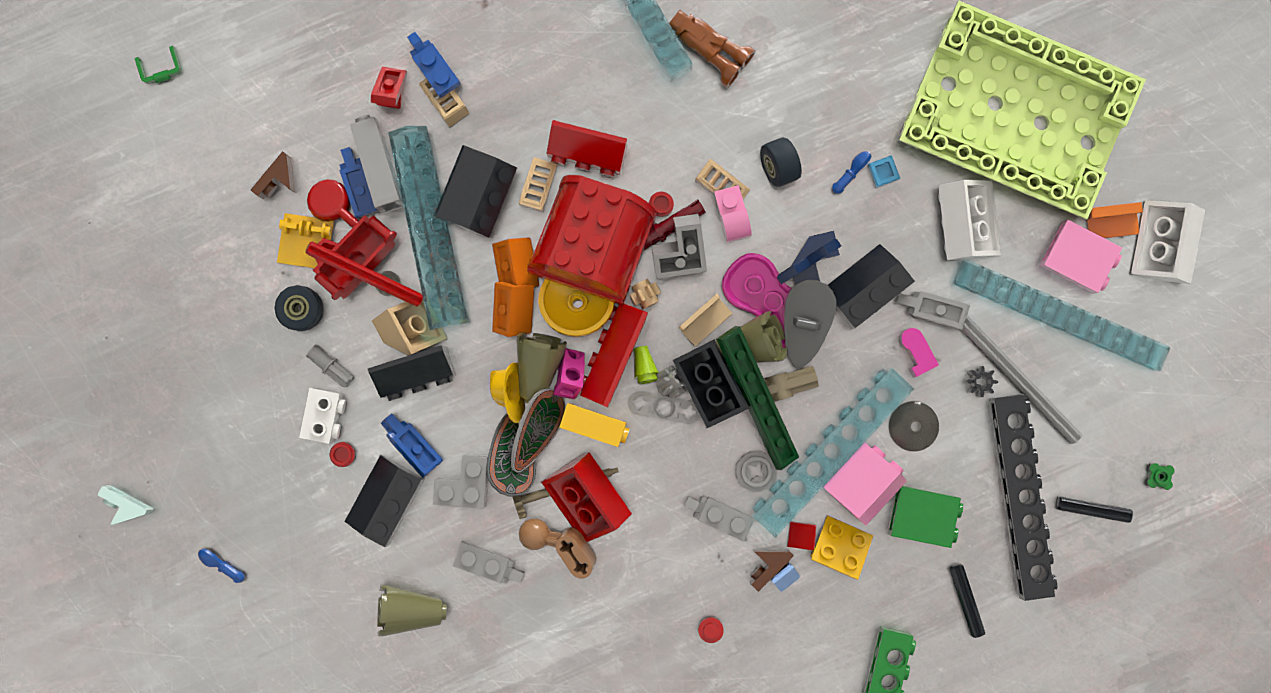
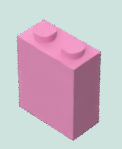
(1081, 257)
(866, 483)

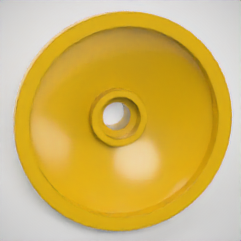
(558, 309)

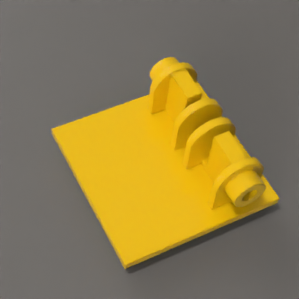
(297, 234)
(842, 547)

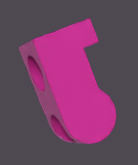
(918, 350)
(570, 374)

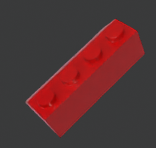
(613, 354)

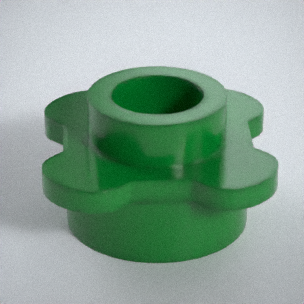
(1155, 471)

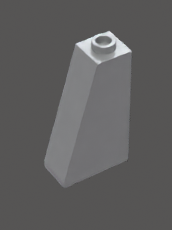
(376, 164)

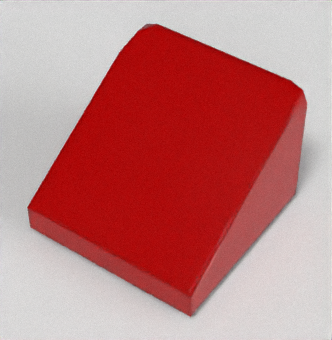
(801, 535)

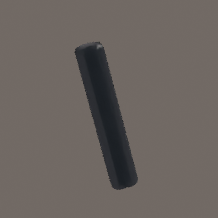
(1094, 509)
(967, 600)

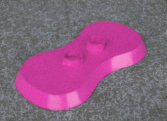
(754, 287)

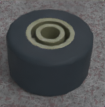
(780, 162)
(307, 308)

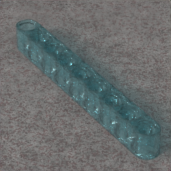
(1061, 315)

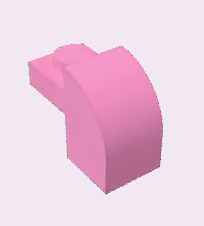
(733, 214)

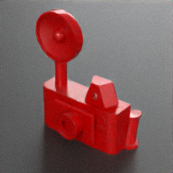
(365, 243)

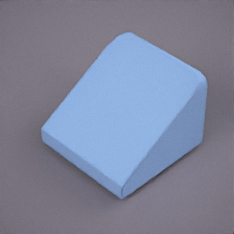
(785, 577)

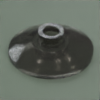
(901, 421)

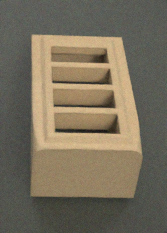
(452, 111)
(700, 179)
(532, 204)

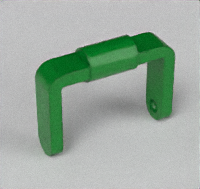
(163, 75)

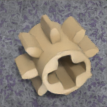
(645, 294)

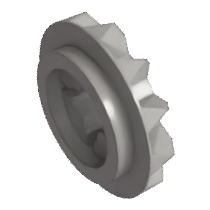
(758, 483)

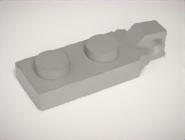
(935, 308)
(721, 516)
(486, 564)

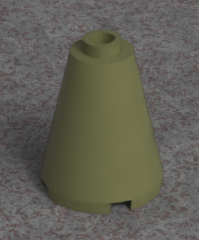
(764, 338)
(537, 362)
(407, 611)

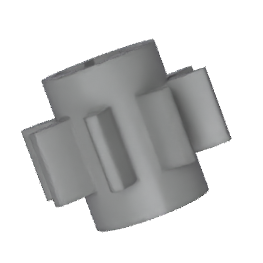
(670, 383)

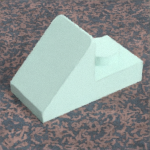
(128, 506)

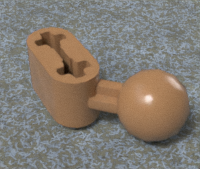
(536, 535)

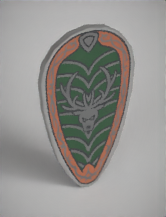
(537, 428)

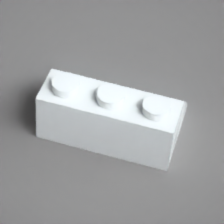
(969, 219)
(1168, 241)

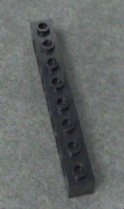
(1046, 583)

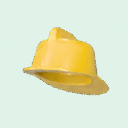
(505, 391)

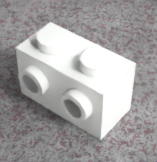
(322, 416)

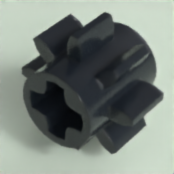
(986, 376)

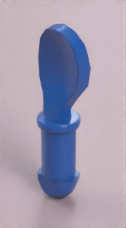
(857, 164)
(211, 560)

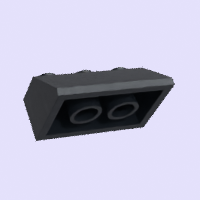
(475, 191)
(869, 285)
(412, 372)
(710, 384)
(384, 501)

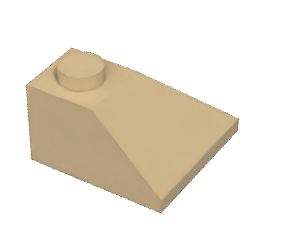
(407, 328)

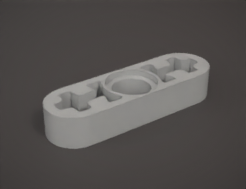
(644, 410)

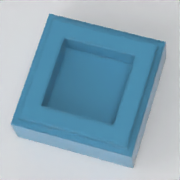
(883, 171)

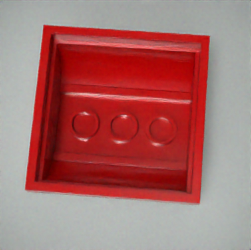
(593, 238)

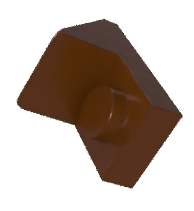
(279, 170)
(775, 562)

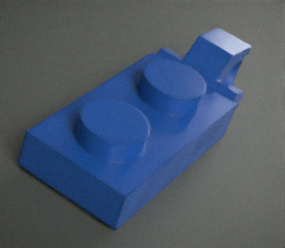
(433, 66)
(356, 184)
(411, 445)

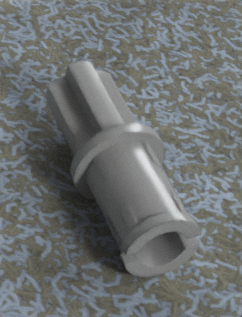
(329, 366)

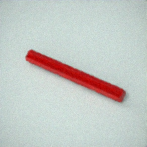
(364, 273)

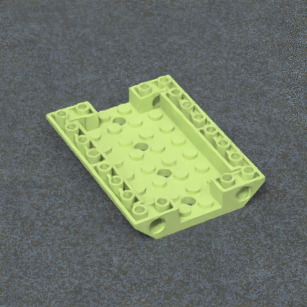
(1030, 80)

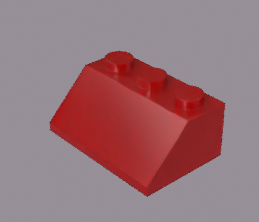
(586, 148)
(587, 497)

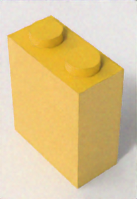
(594, 425)

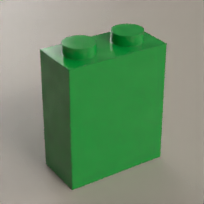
(925, 516)

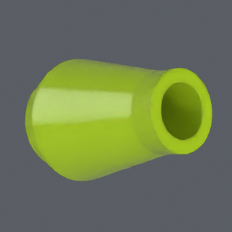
(644, 366)

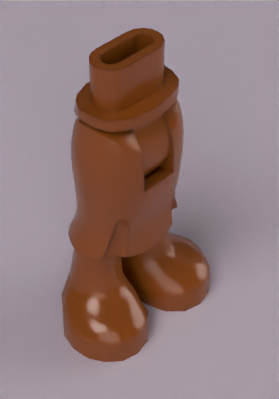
(709, 44)

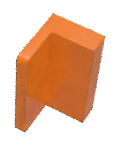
(1115, 220)
(512, 261)
(512, 308)

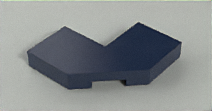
(812, 244)
(808, 261)

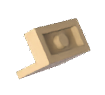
(705, 320)

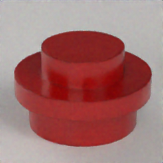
(662, 203)
(342, 454)
(710, 630)

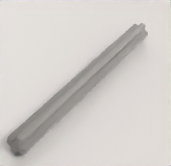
(1021, 381)

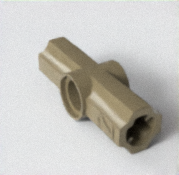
(786, 384)

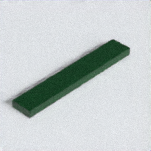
(758, 397)

